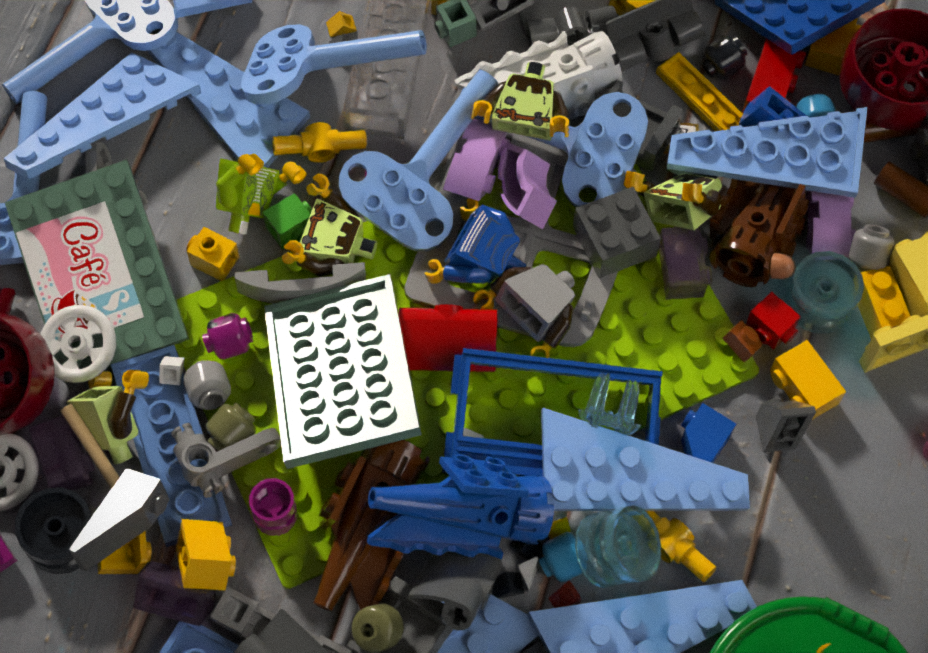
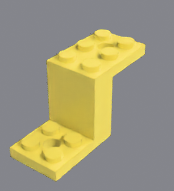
(910, 270)

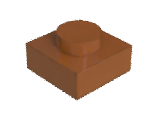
(743, 340)

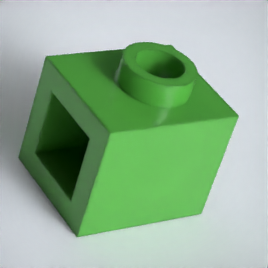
(287, 219)

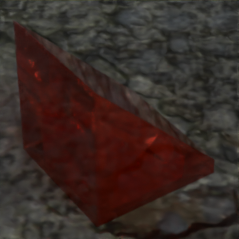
(565, 596)

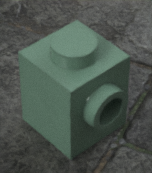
(455, 22)

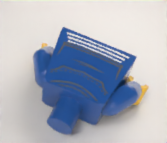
(480, 250)

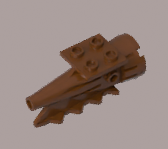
(754, 226)
(352, 520)

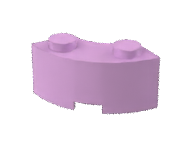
(474, 165)
(525, 184)
(829, 223)

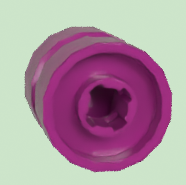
(273, 506)

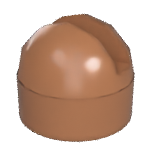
(782, 266)

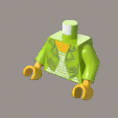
(248, 188)

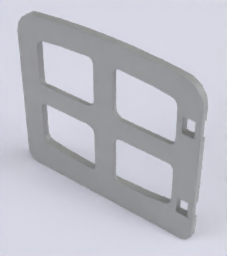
(532, 241)

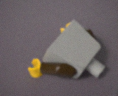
(535, 301)

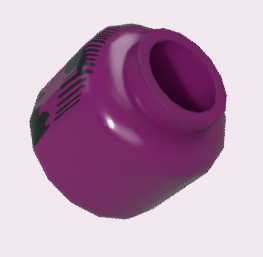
(228, 336)

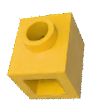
(212, 253)

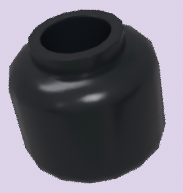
(724, 57)

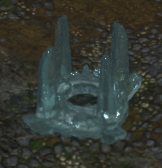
(624, 419)

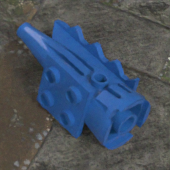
(465, 510)

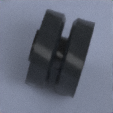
(49, 526)

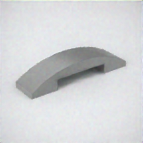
(258, 287)
(245, 617)

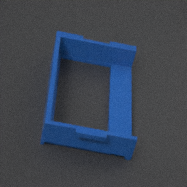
(526, 458)

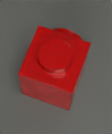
(774, 321)

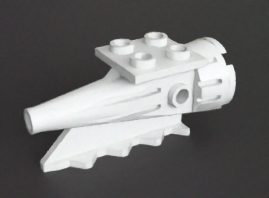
(576, 69)

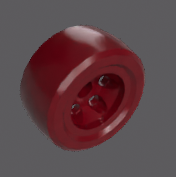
(902, 42)
(32, 371)

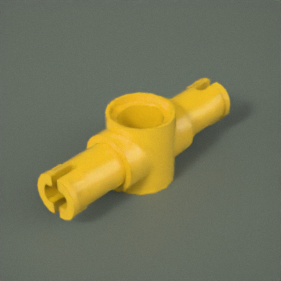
(319, 142)
(678, 546)

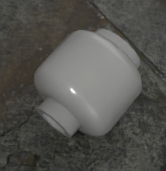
(871, 248)
(207, 385)

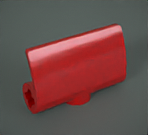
(442, 332)

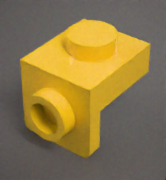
(129, 558)

